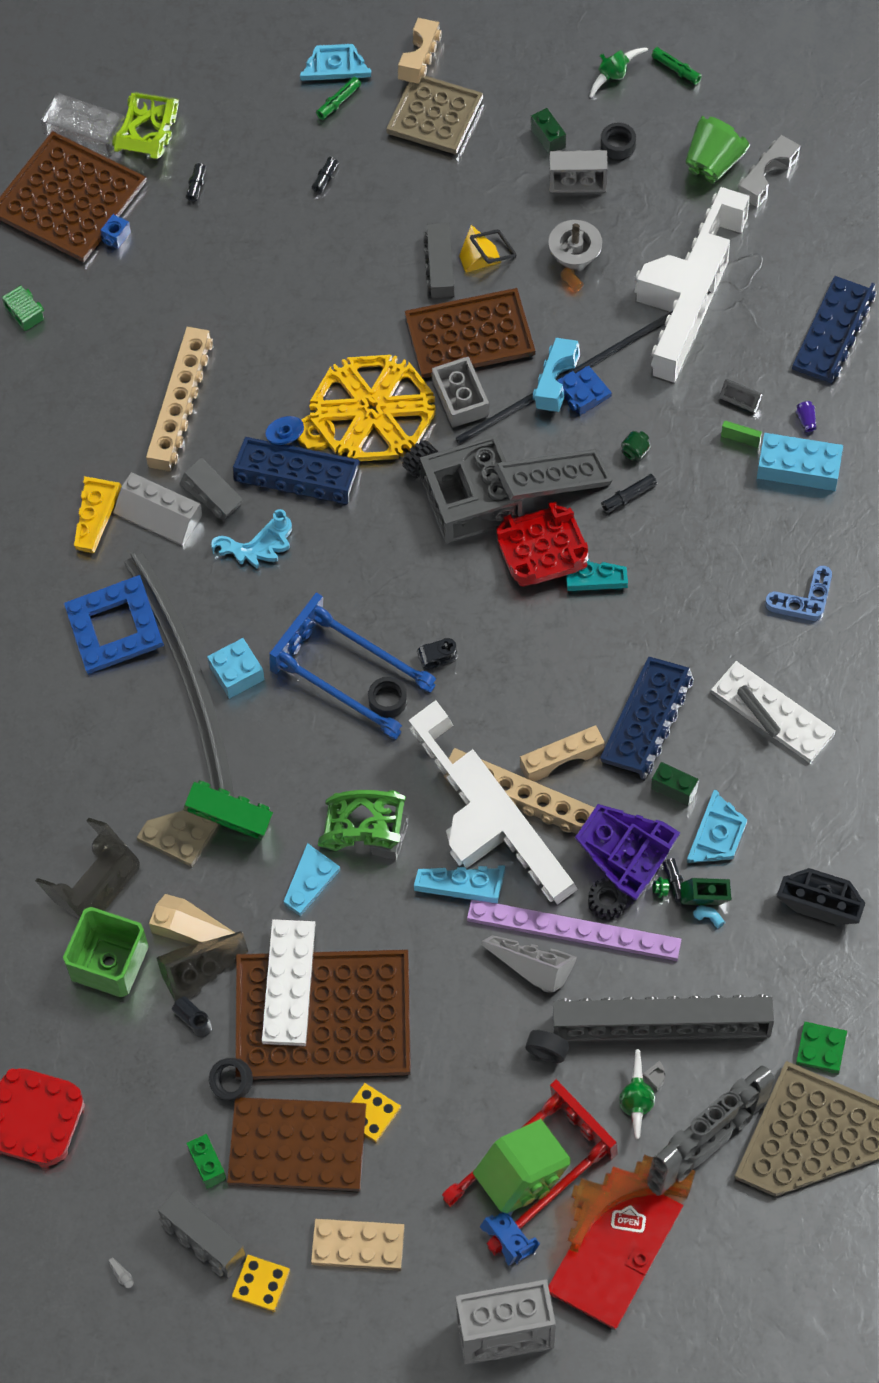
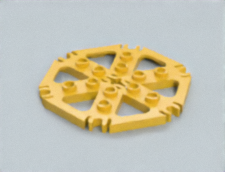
(379, 396)

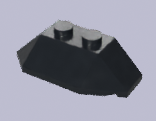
(822, 897)

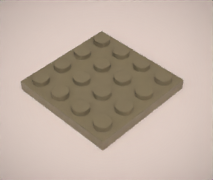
(435, 114)

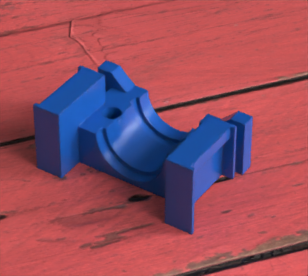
(513, 1241)

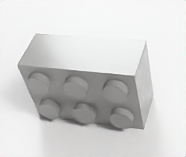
(578, 171)
(460, 392)

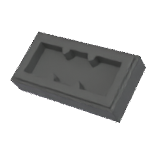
(740, 395)

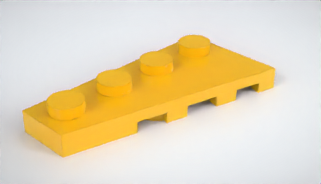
(96, 507)

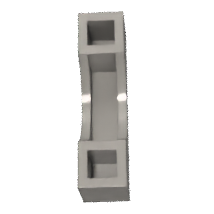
(780, 155)

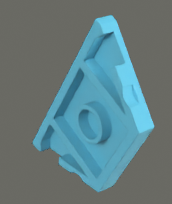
(335, 63)
(718, 832)

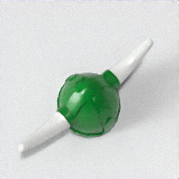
(614, 67)
(637, 1096)

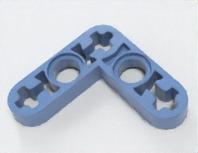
(811, 602)

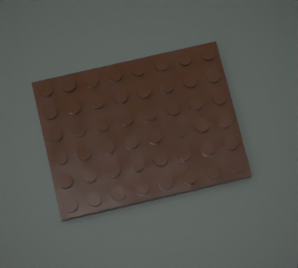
(353, 1018)

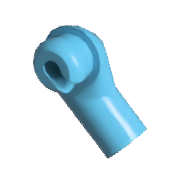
(711, 913)

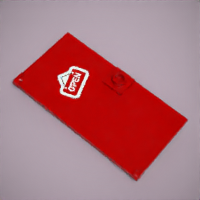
(615, 1257)

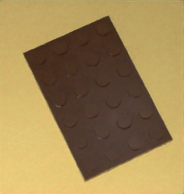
(483, 327)
(297, 1144)

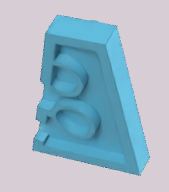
(310, 879)

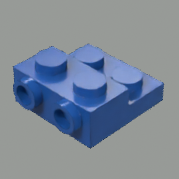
(584, 390)

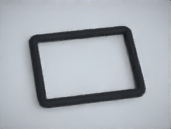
(513, 255)

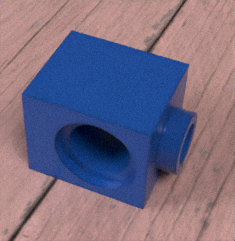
(115, 231)

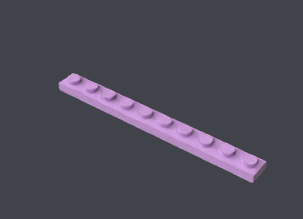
(574, 930)

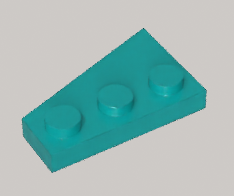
(598, 576)

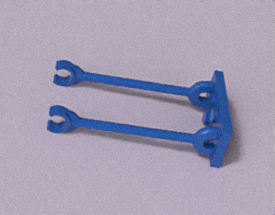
(302, 628)

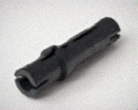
(622, 497)

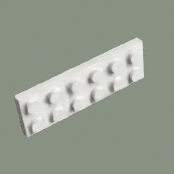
(799, 728)
(288, 982)

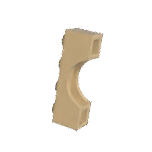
(414, 64)
(581, 745)

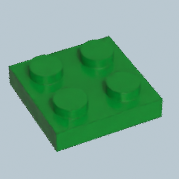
(821, 1047)

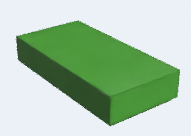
(741, 434)

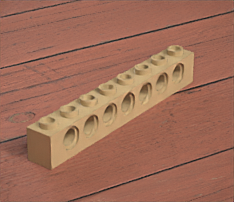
(162, 458)
(537, 794)

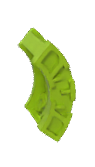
(127, 136)

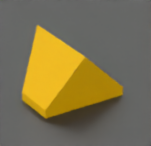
(470, 256)

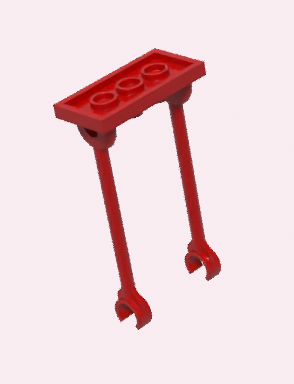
(590, 1130)

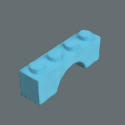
(562, 356)

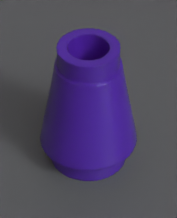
(807, 415)

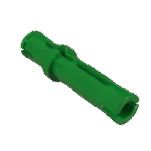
(682, 69)
(332, 103)

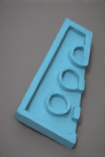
(472, 884)

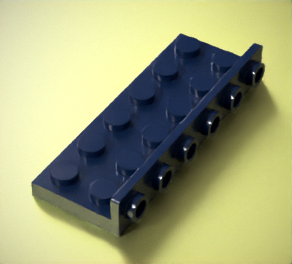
(834, 329)
(295, 470)
(648, 716)

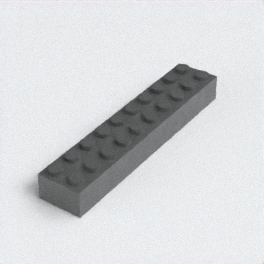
(663, 1018)

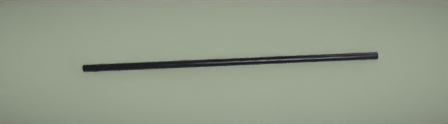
(591, 362)

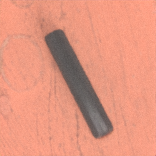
(758, 711)

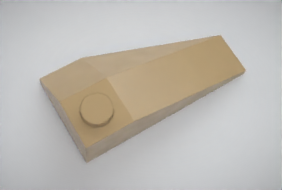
(184, 922)

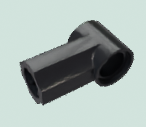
(191, 1016)

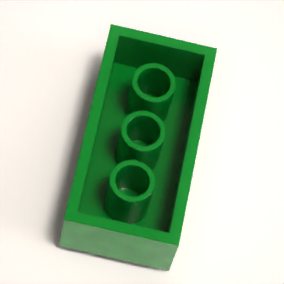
(228, 810)

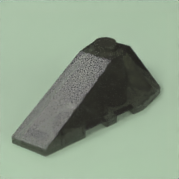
(195, 965)

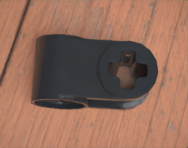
(436, 653)

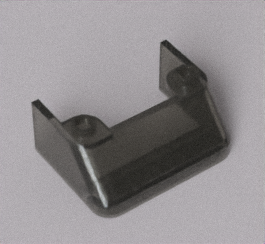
(102, 880)

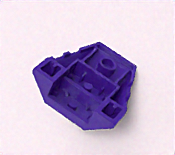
(626, 846)

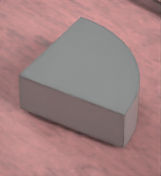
(655, 1076)

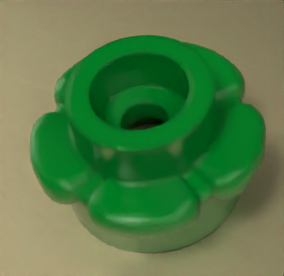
(660, 887)

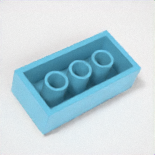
(800, 461)

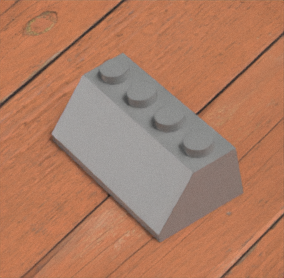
(157, 509)

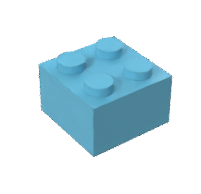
(236, 668)

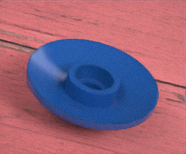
(284, 430)

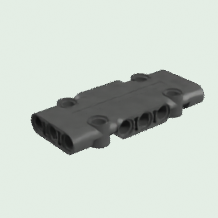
(729, 1111)

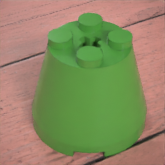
(714, 149)

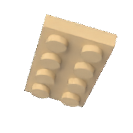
(358, 1244)

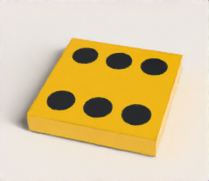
(379, 1111)
(261, 1283)

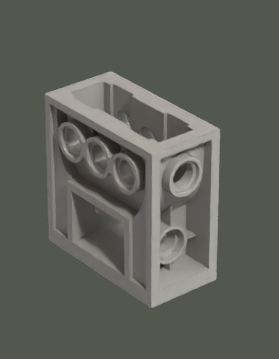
(505, 1321)

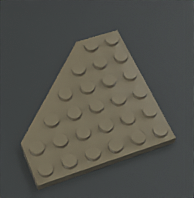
(809, 1133)

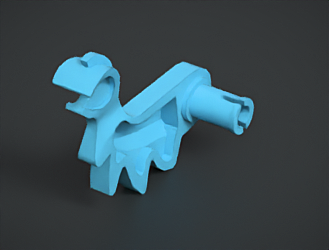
(264, 544)

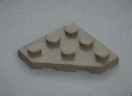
(178, 835)

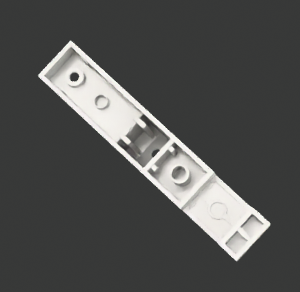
(684, 284)
(488, 812)

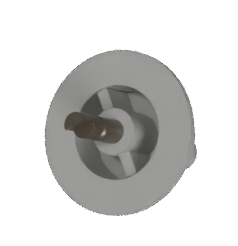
(575, 243)

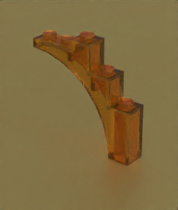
(619, 1186)

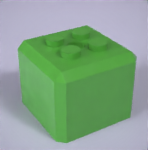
(103, 936)
(522, 1166)

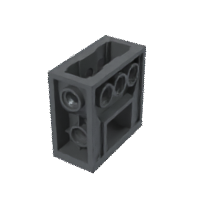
(468, 467)

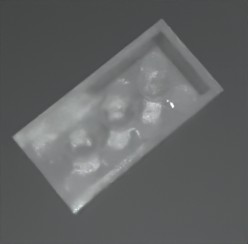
(82, 123)

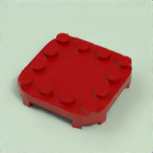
(542, 545)
(37, 1116)

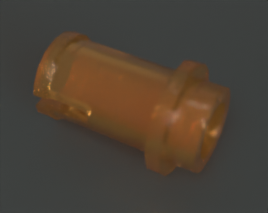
(573, 281)

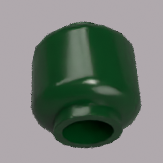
(635, 445)

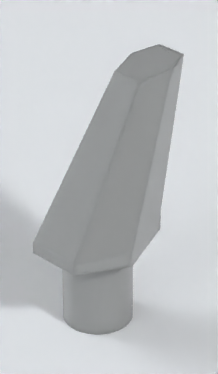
(122, 1275)

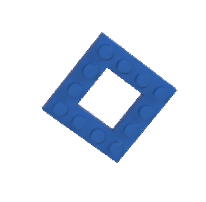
(99, 657)

